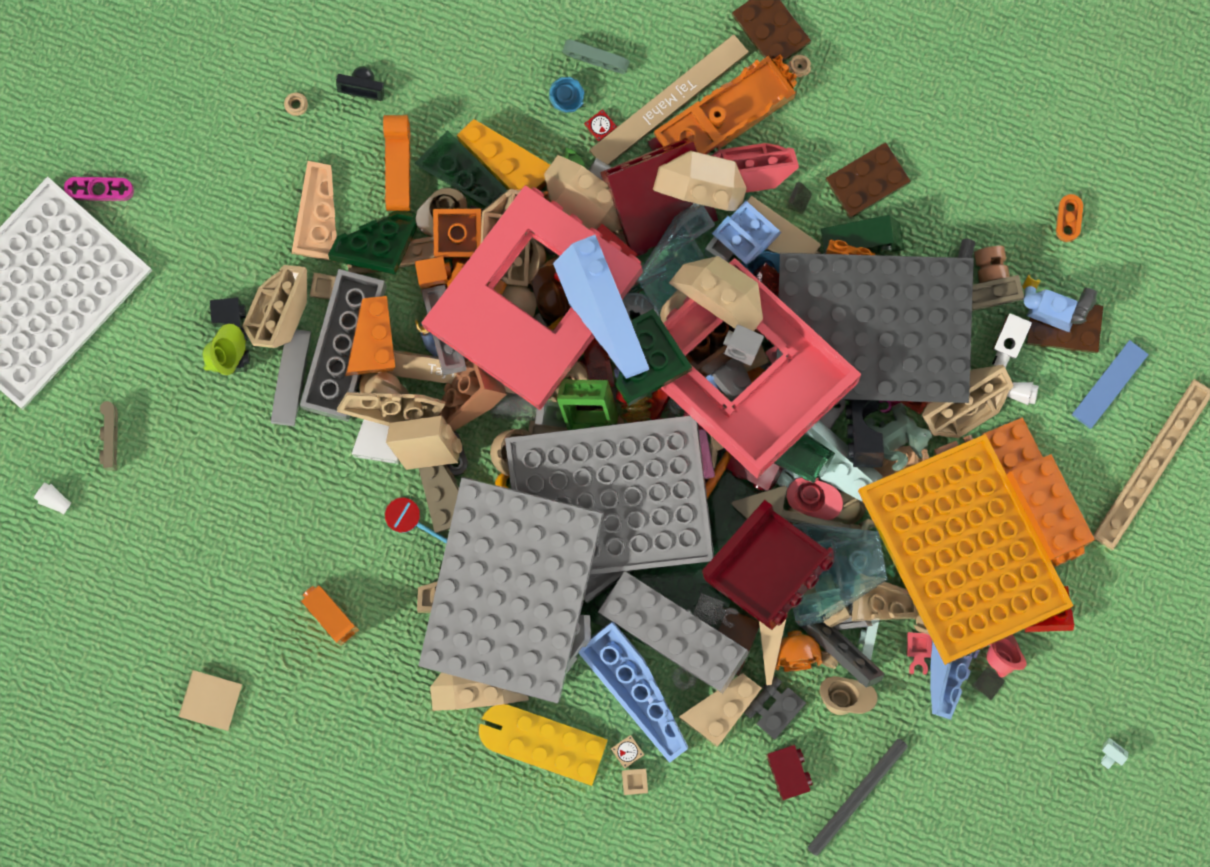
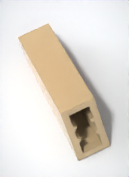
(791, 238)

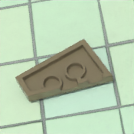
(440, 494)

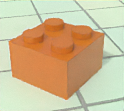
(456, 232)

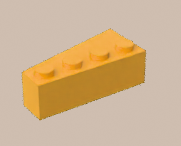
(503, 158)

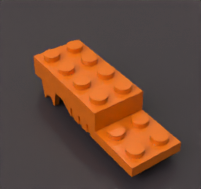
(733, 106)
(1041, 492)

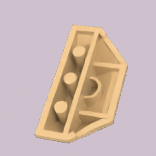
(702, 181)
(581, 194)
(518, 271)
(721, 291)
(277, 308)
(986, 397)
(456, 693)

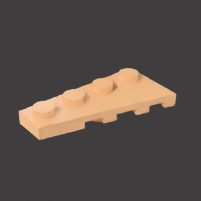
(316, 215)

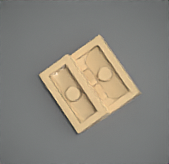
(210, 700)

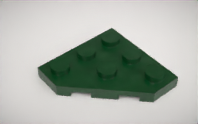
(377, 244)
(662, 355)

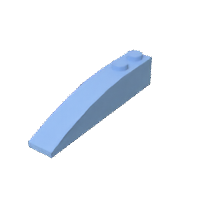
(599, 305)
(947, 682)
(632, 684)

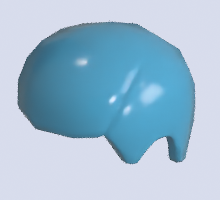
(566, 94)

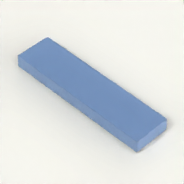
(1109, 384)

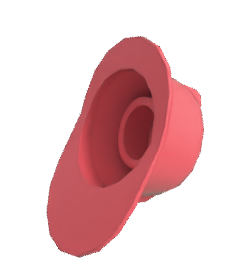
(815, 499)
(1006, 656)

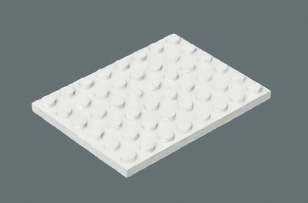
(56, 287)

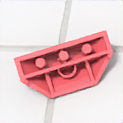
(761, 165)

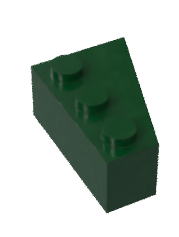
(876, 234)

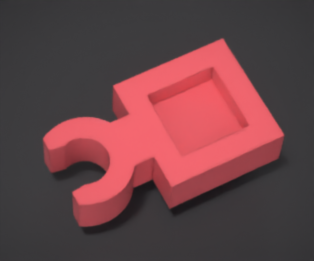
(919, 647)

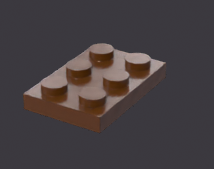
(771, 28)
(867, 180)
(1081, 338)

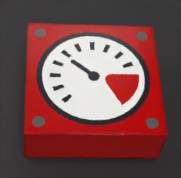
(600, 125)

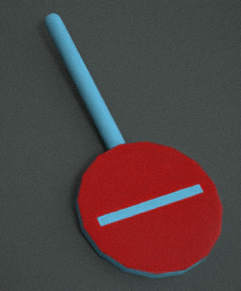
(404, 515)

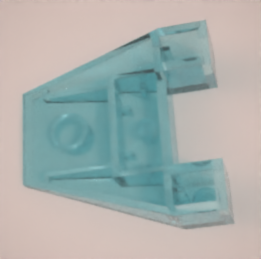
(673, 251)
(855, 571)

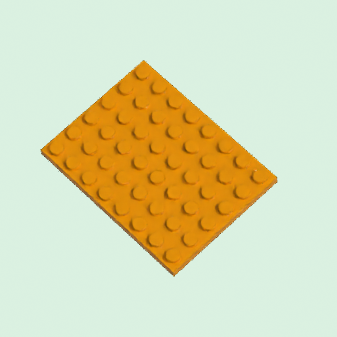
(965, 549)

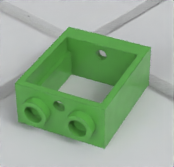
(586, 393)

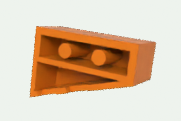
(372, 339)

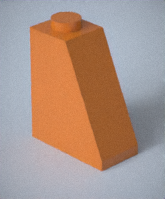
(329, 615)

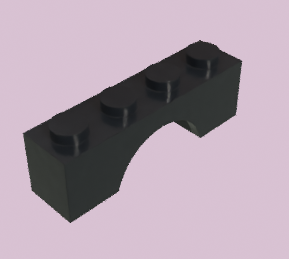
(866, 444)

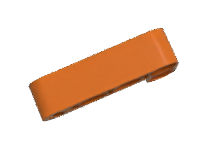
(397, 162)

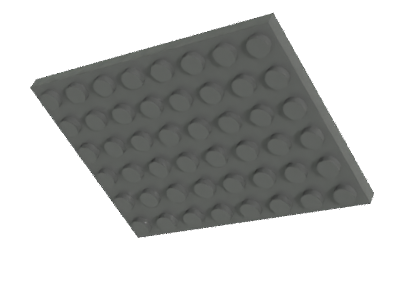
(890, 318)

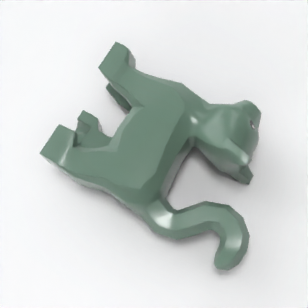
(898, 434)

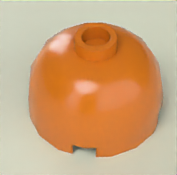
(798, 652)

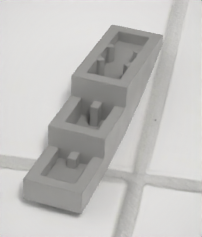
(290, 379)

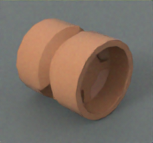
(996, 256)

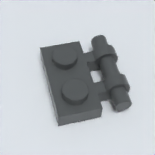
(780, 713)

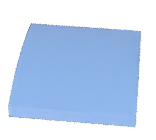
(746, 233)

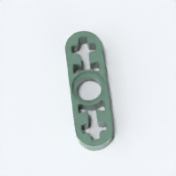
(595, 56)

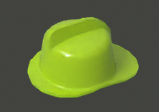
(224, 350)

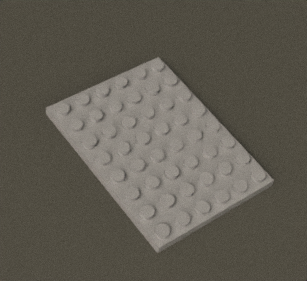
(638, 475)
(510, 589)

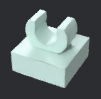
(1113, 753)

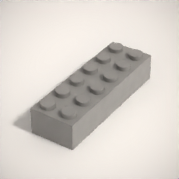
(327, 378)
(673, 632)

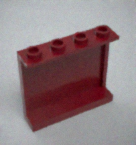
(640, 209)
(768, 566)

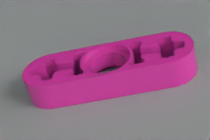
(116, 183)

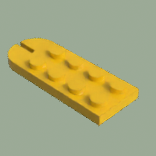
(542, 742)

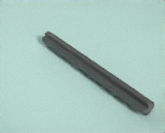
(857, 797)

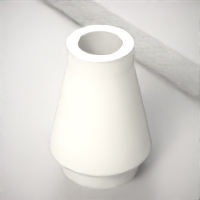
(1024, 392)
(52, 498)

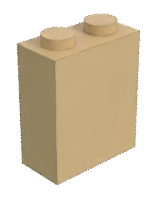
(423, 442)

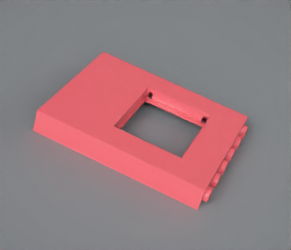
(499, 333)
(780, 401)

